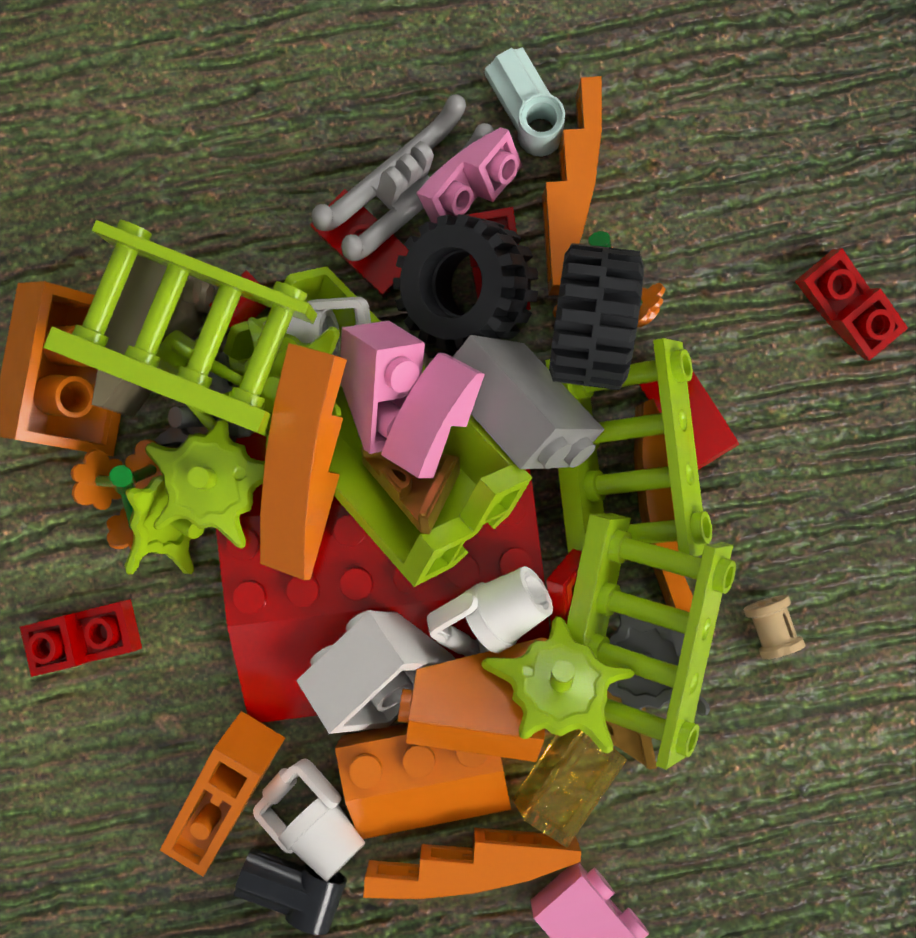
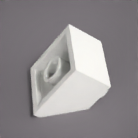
(363, 674)

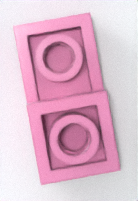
(476, 171)
(435, 403)

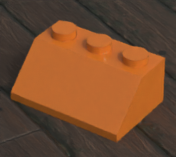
(43, 392)
(414, 786)

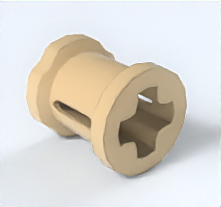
(774, 627)

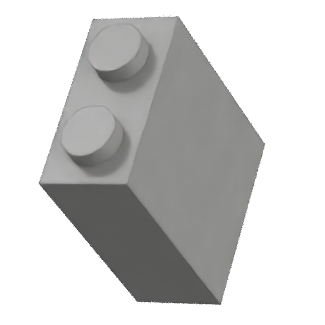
(524, 409)

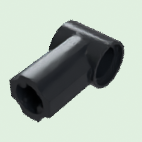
(291, 890)

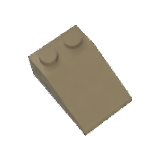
(126, 324)

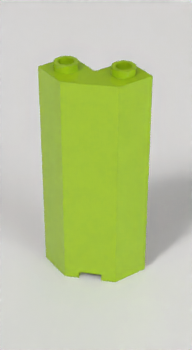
(482, 493)

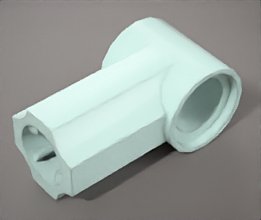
(526, 100)

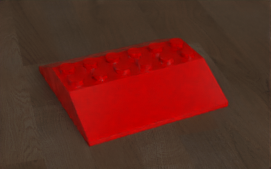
(285, 620)

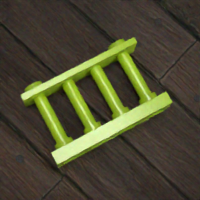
(140, 362)
(586, 486)
(598, 597)

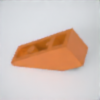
(221, 792)

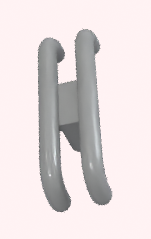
(394, 184)

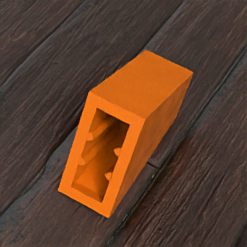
(468, 709)

